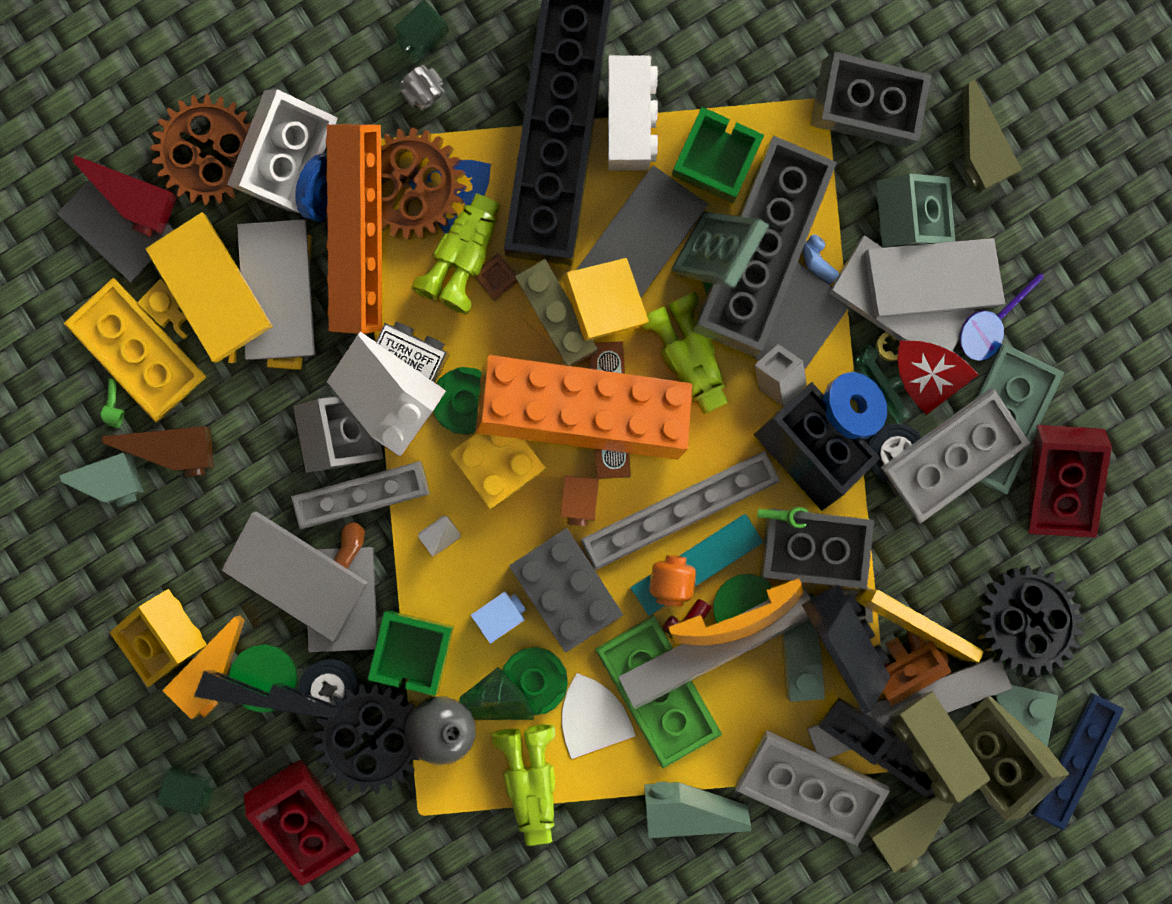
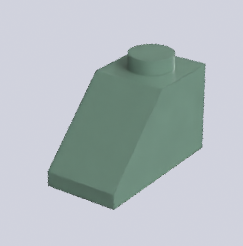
(107, 480)

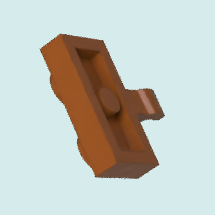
(913, 670)

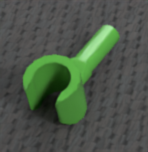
(110, 414)
(782, 515)

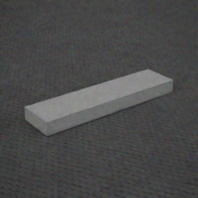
(360, 495)

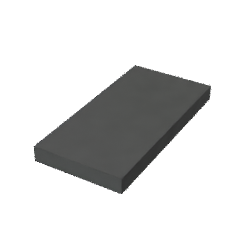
(648, 227)

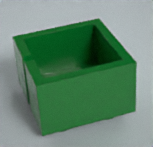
(716, 158)
(411, 650)

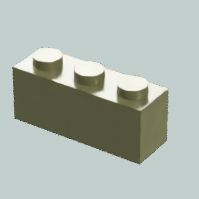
(555, 313)
(939, 748)

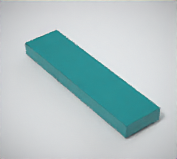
(708, 557)

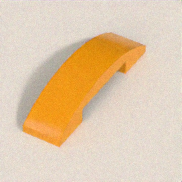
(781, 600)

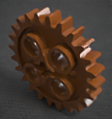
(190, 175)
(436, 200)

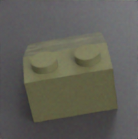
(1014, 759)

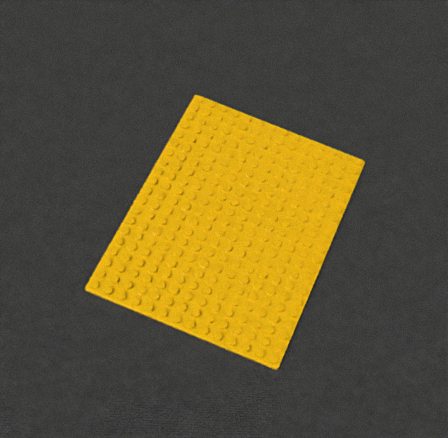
(447, 588)

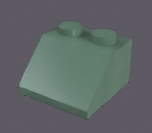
(915, 210)

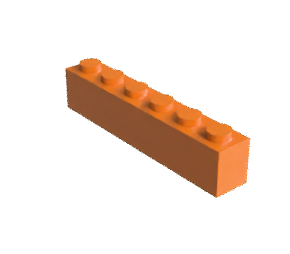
(354, 228)

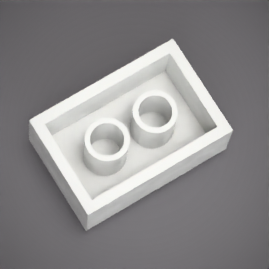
(631, 113)
(278, 147)

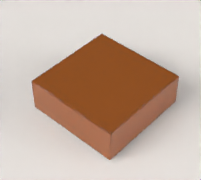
(496, 277)

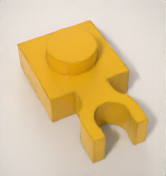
(163, 307)

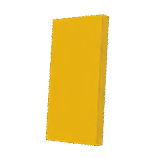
(209, 287)
(135, 350)

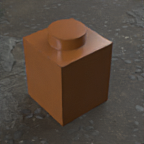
(579, 500)

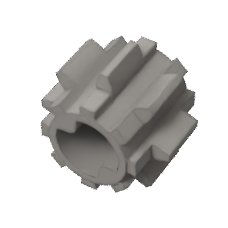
(422, 87)

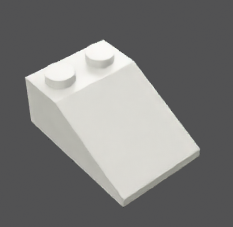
(384, 393)

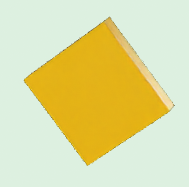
(605, 299)

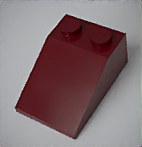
(1068, 480)
(300, 822)

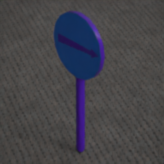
(984, 331)

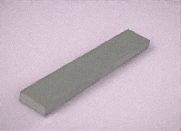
(680, 510)
(692, 661)
(952, 691)

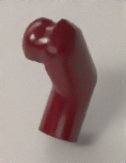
(699, 608)

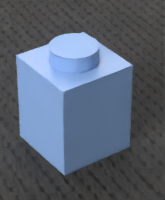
(499, 616)

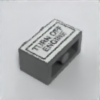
(421, 355)

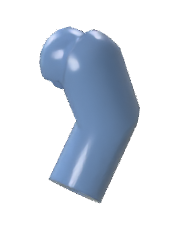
(814, 260)

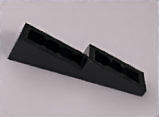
(281, 696)
(875, 744)

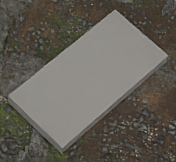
(278, 273)
(934, 278)
(854, 291)
(955, 455)
(295, 576)
(812, 788)

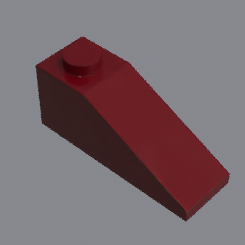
(134, 199)

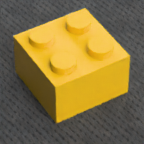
(497, 465)

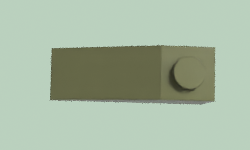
(986, 150)
(909, 832)

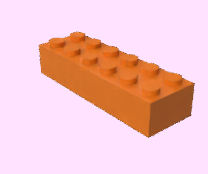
(584, 407)

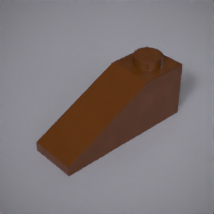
(175, 448)

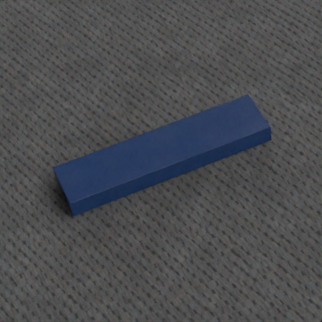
(1079, 759)

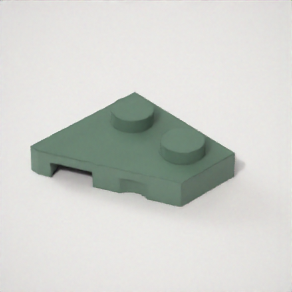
(1031, 708)

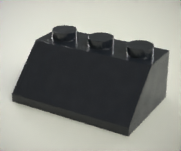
(813, 451)
(849, 644)

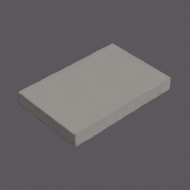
(361, 627)

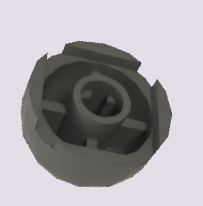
(440, 730)

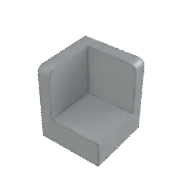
(780, 375)

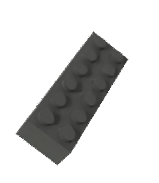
(786, 198)

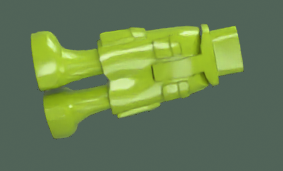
(460, 248)
(691, 357)
(531, 786)

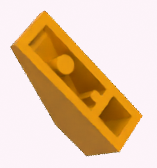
(215, 656)

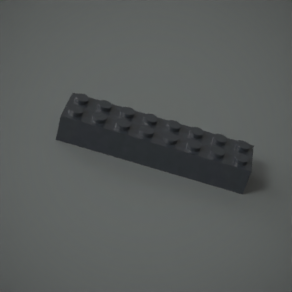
(557, 130)

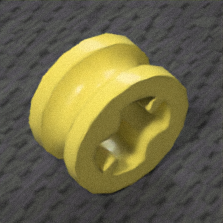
(887, 356)

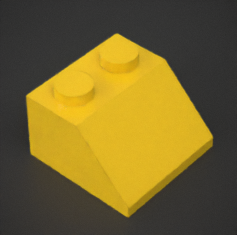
(158, 637)

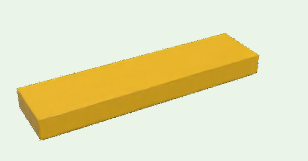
(919, 625)

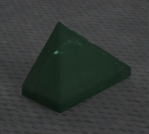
(497, 699)

